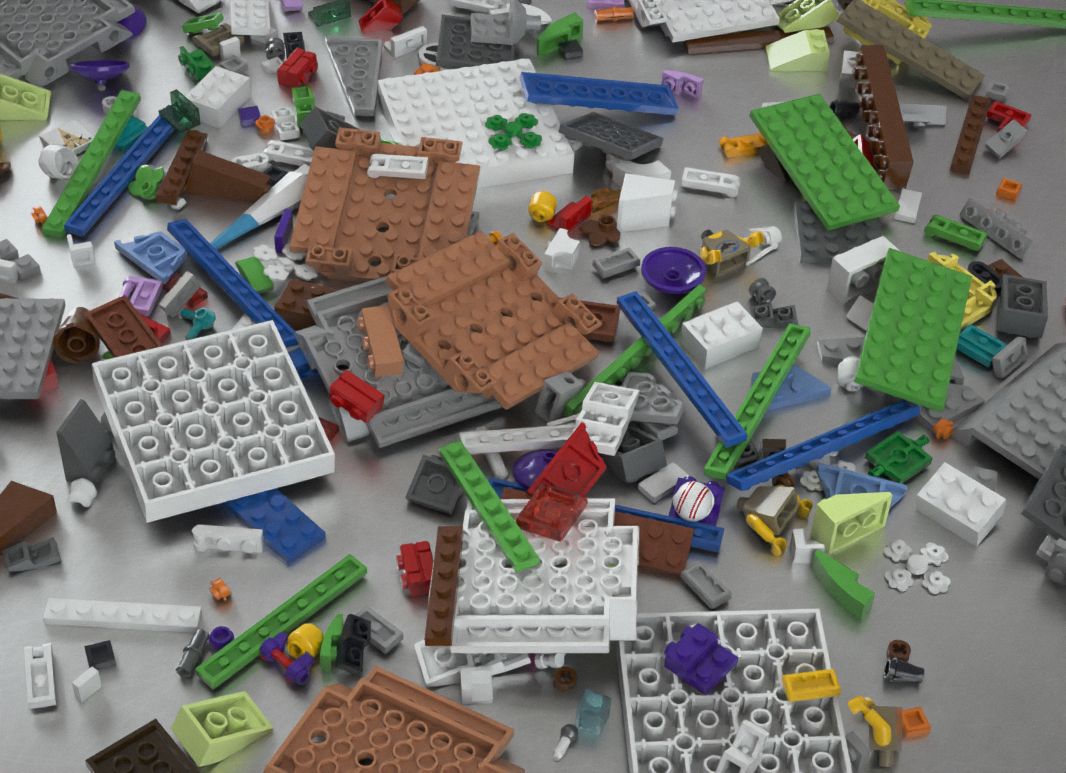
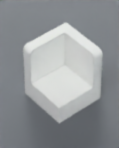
(80, 253)
(802, 551)
(476, 685)

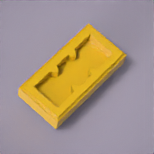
(811, 685)

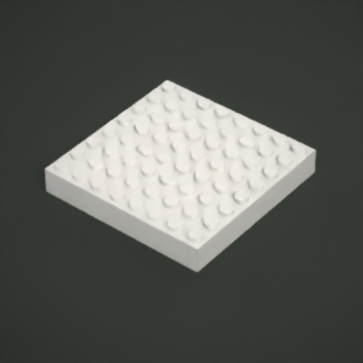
(456, 107)
(211, 420)
(684, 731)

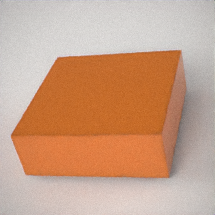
(1009, 189)
(914, 722)

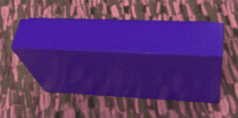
(283, 230)

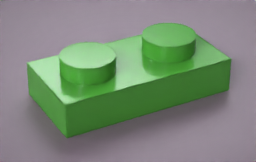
(197, 24)

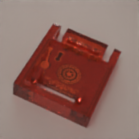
(551, 513)

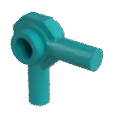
(202, 319)

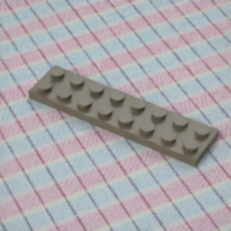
(911, 48)

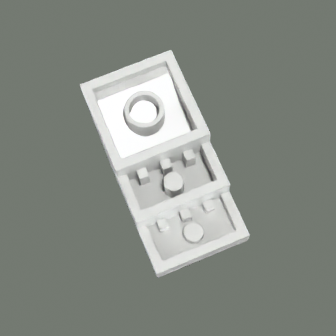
(607, 415)
(443, 667)

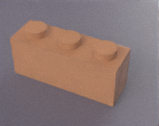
(380, 341)

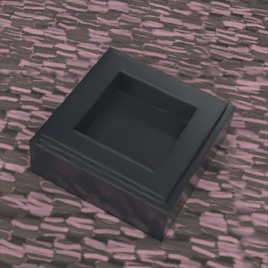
(570, 49)
(276, 175)
(100, 655)

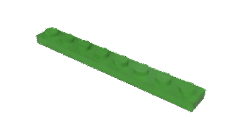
(489, 506)
(282, 619)

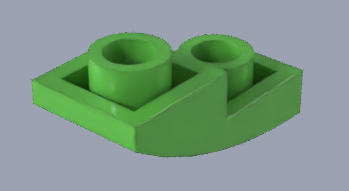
(252, 271)
(330, 643)

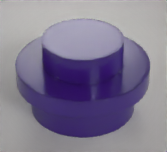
(220, 637)

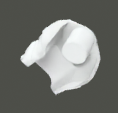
(82, 491)

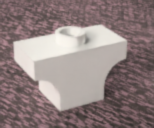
(848, 64)
(561, 252)

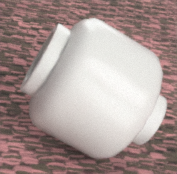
(847, 372)

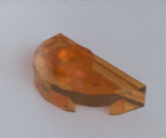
(604, 198)

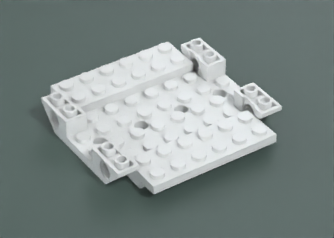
(705, 18)
(547, 605)

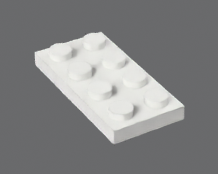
(250, 17)

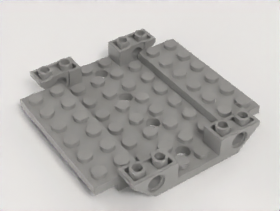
(42, 47)
(412, 400)

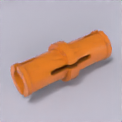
(614, 14)

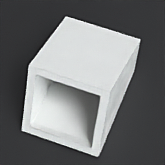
(646, 203)

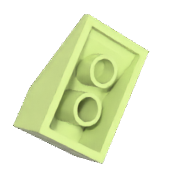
(806, 15)
(799, 52)
(22, 100)
(849, 518)
(219, 727)

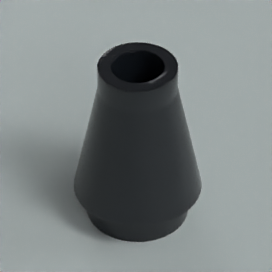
(844, 108)
(902, 671)

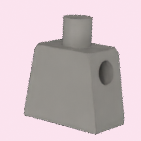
(556, 394)

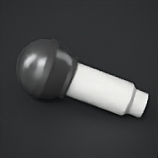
(568, 734)

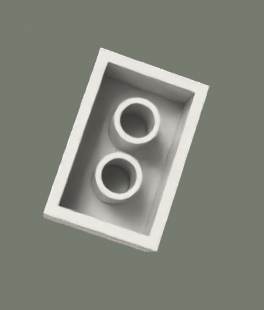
(220, 96)
(858, 270)
(721, 335)
(960, 504)

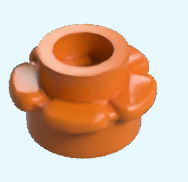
(265, 124)
(39, 215)
(943, 429)
(219, 589)

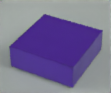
(248, 115)

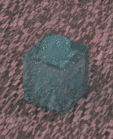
(593, 712)

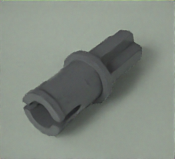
(192, 653)

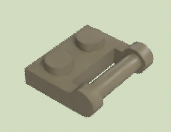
(211, 40)

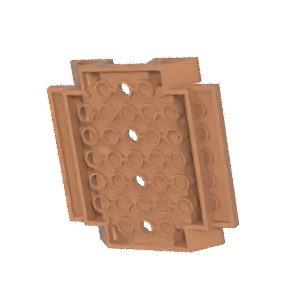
(347, 207)
(469, 289)
(396, 728)

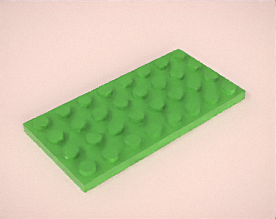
(824, 162)
(914, 330)

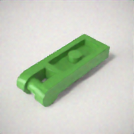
(955, 232)

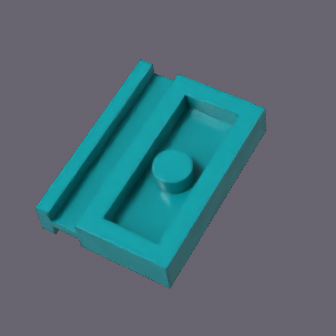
(131, 133)
(979, 345)

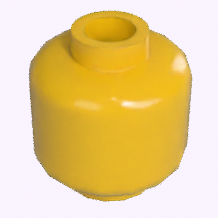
(542, 205)
(305, 639)

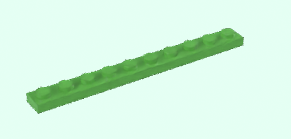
(987, 13)
(91, 163)
(632, 356)
(759, 398)

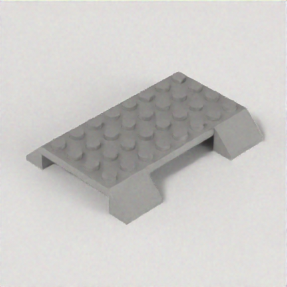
(1025, 416)

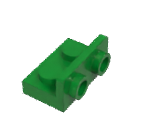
(196, 63)

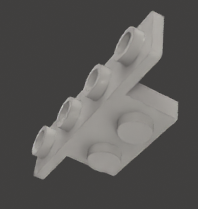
(923, 115)
(998, 227)

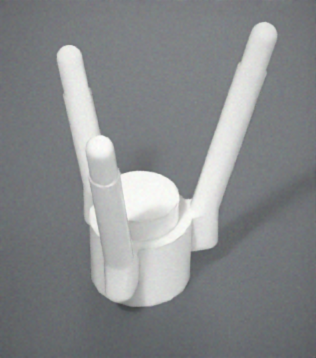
(771, 236)

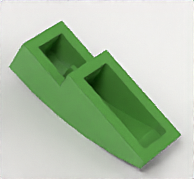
(560, 31)
(303, 102)
(842, 585)

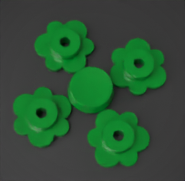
(515, 128)

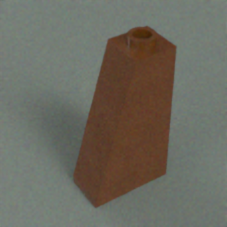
(225, 179)
(22, 512)

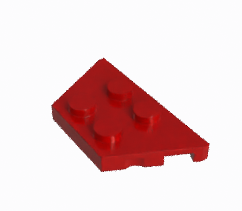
(574, 466)

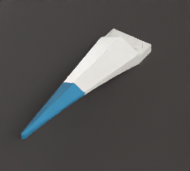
(282, 196)

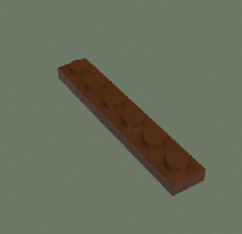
(970, 134)
(179, 170)
(444, 586)

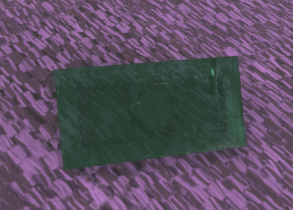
(330, 12)
(181, 113)

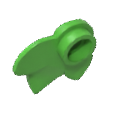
(146, 182)

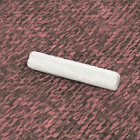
(495, 461)

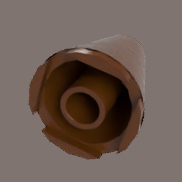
(75, 338)

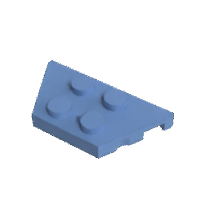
(154, 254)
(797, 388)
(843, 481)

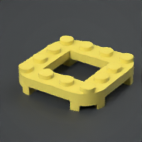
(897, 12)
(980, 296)

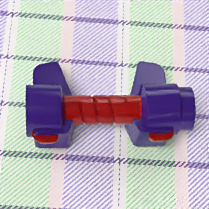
(296, 670)

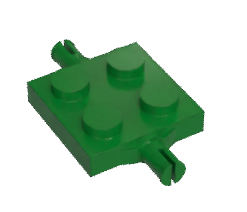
(899, 457)

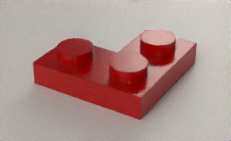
(1005, 114)

